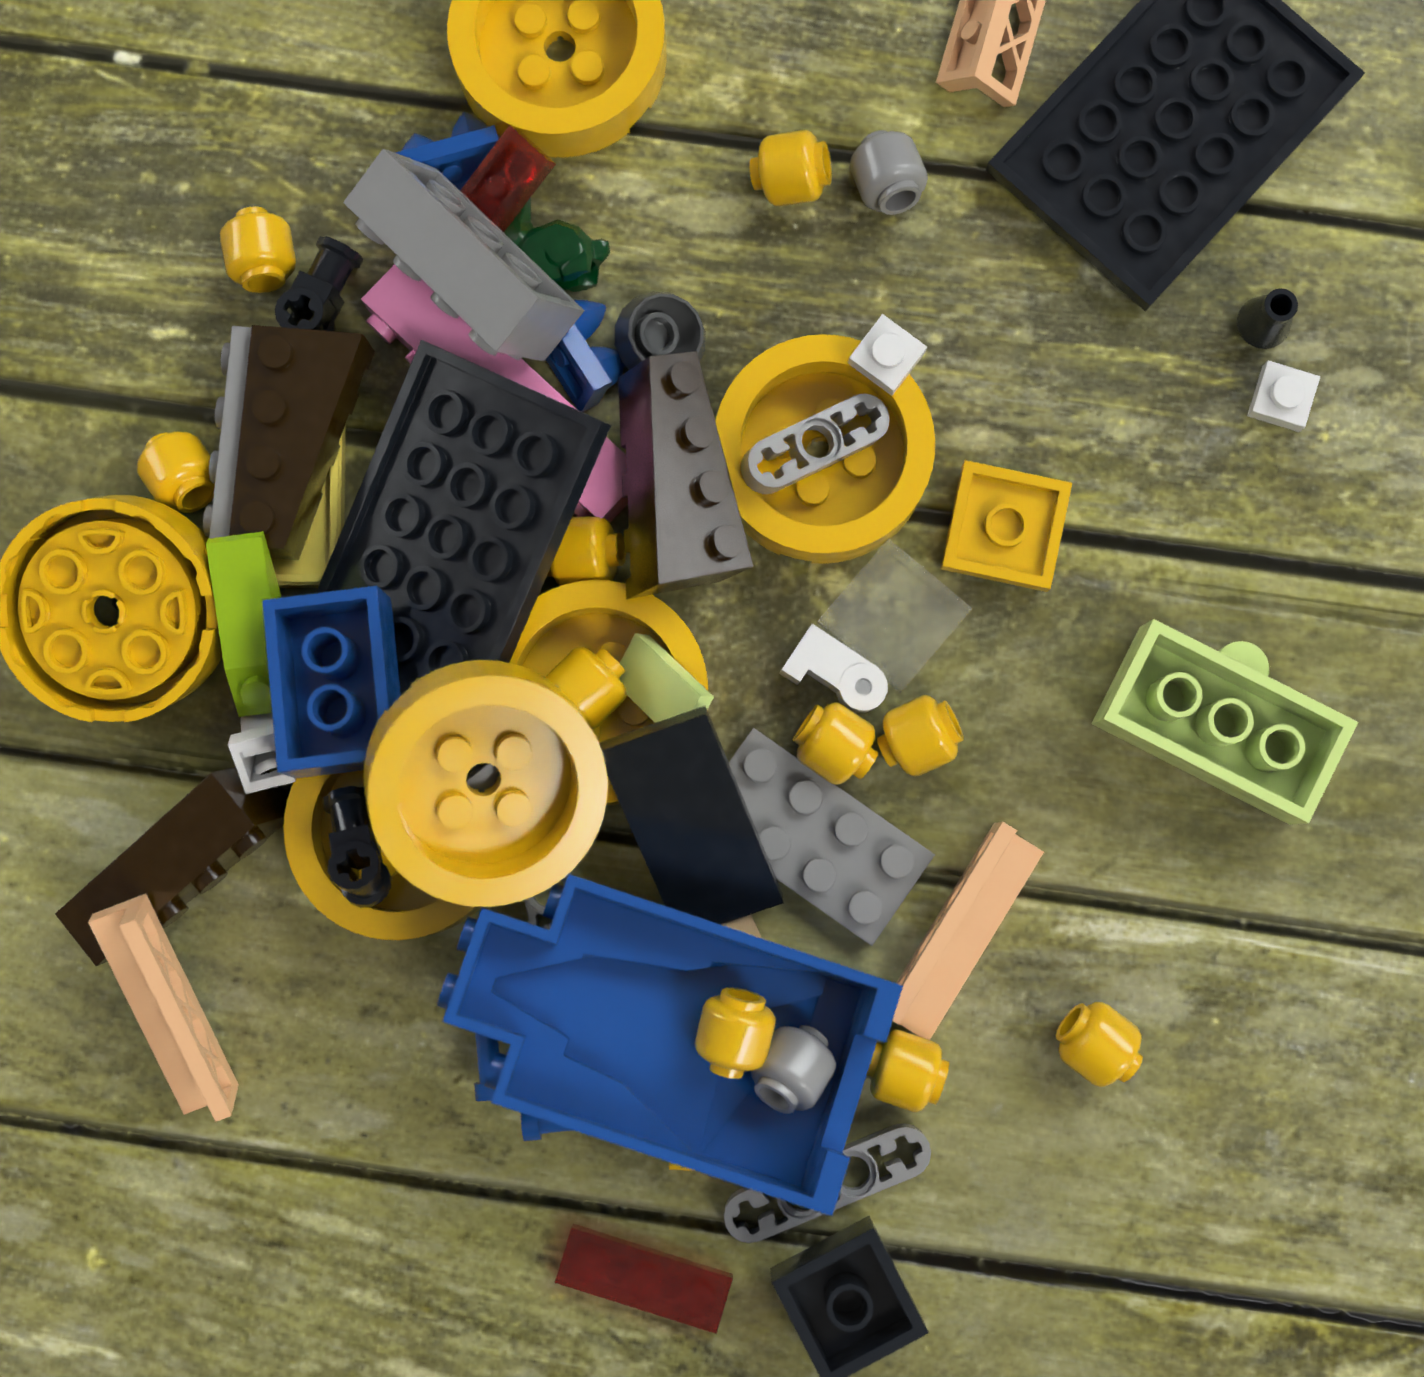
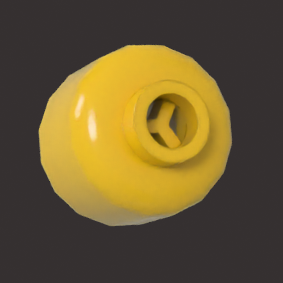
(791, 168)
(258, 250)
(177, 471)
(588, 551)
(590, 683)
(920, 735)
(836, 743)
(735, 1032)
(1099, 1044)
(907, 1071)

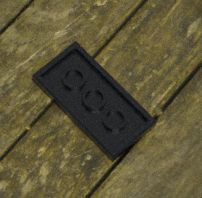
(691, 818)

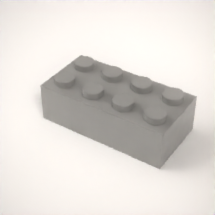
(461, 258)

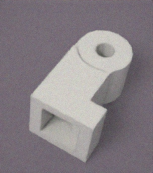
(852, 677)
(255, 753)

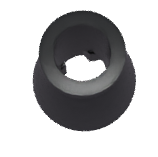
(1267, 318)

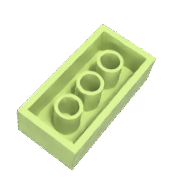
(1225, 723)

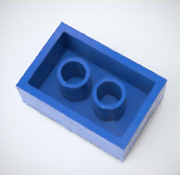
(329, 677)

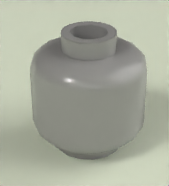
(888, 172)
(795, 1069)

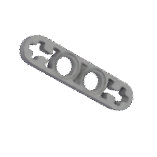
(794, 1216)

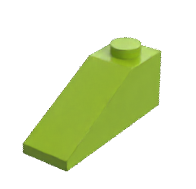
(240, 581)

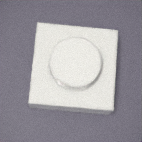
(887, 354)
(1283, 396)

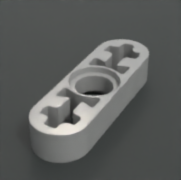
(840, 414)

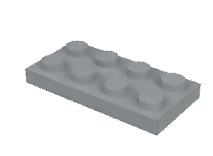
(826, 840)

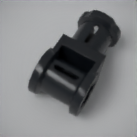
(319, 288)
(355, 848)

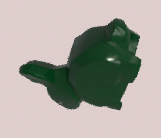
(560, 250)

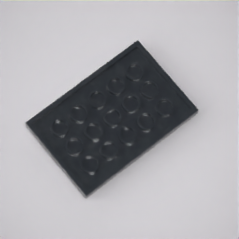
(1171, 132)
(463, 510)

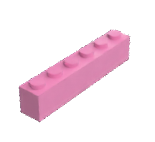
(405, 311)

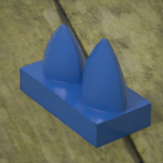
(457, 155)
(583, 369)

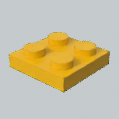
(1006, 526)

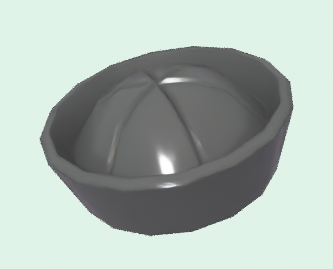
(645, 323)

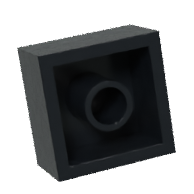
(848, 1301)

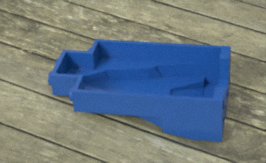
(610, 1022)

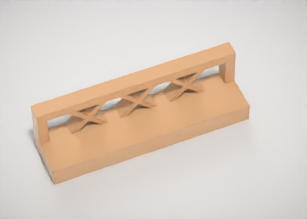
(978, 36)
(964, 928)
(165, 1006)

